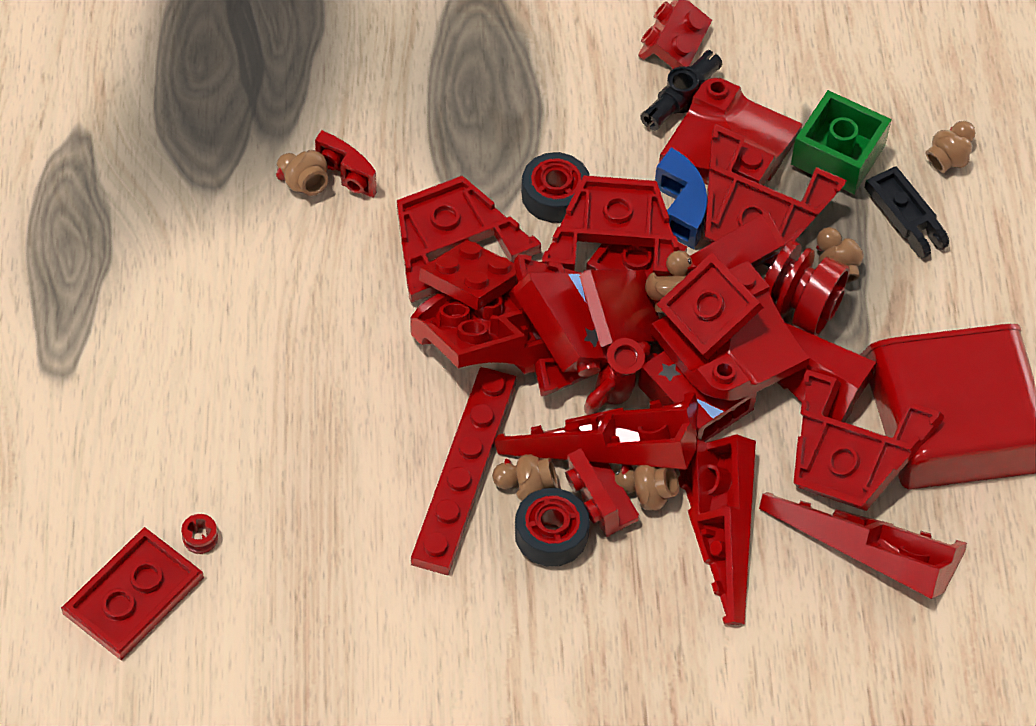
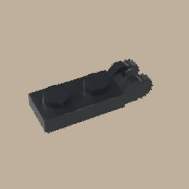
(907, 210)

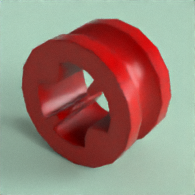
(193, 523)

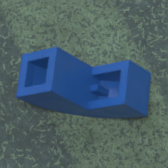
(683, 182)

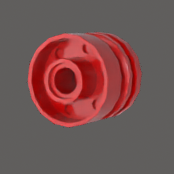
(809, 291)

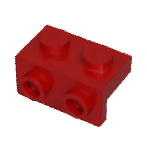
(675, 33)
(602, 495)

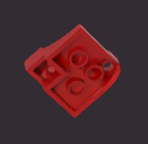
(723, 103)
(472, 337)
(748, 361)

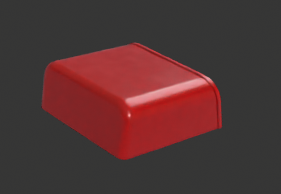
(981, 388)

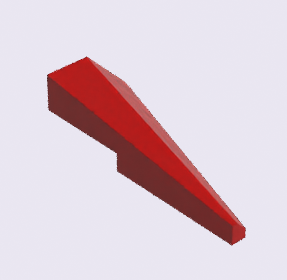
(832, 360)
(638, 437)
(720, 511)
(896, 552)

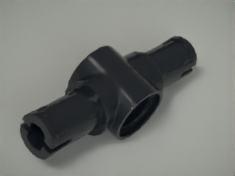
(680, 89)

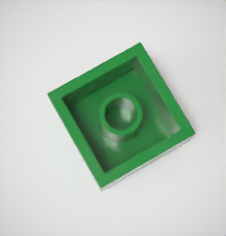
(841, 140)

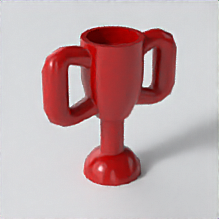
(618, 376)

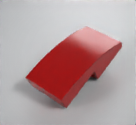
(355, 169)

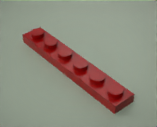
(463, 471)

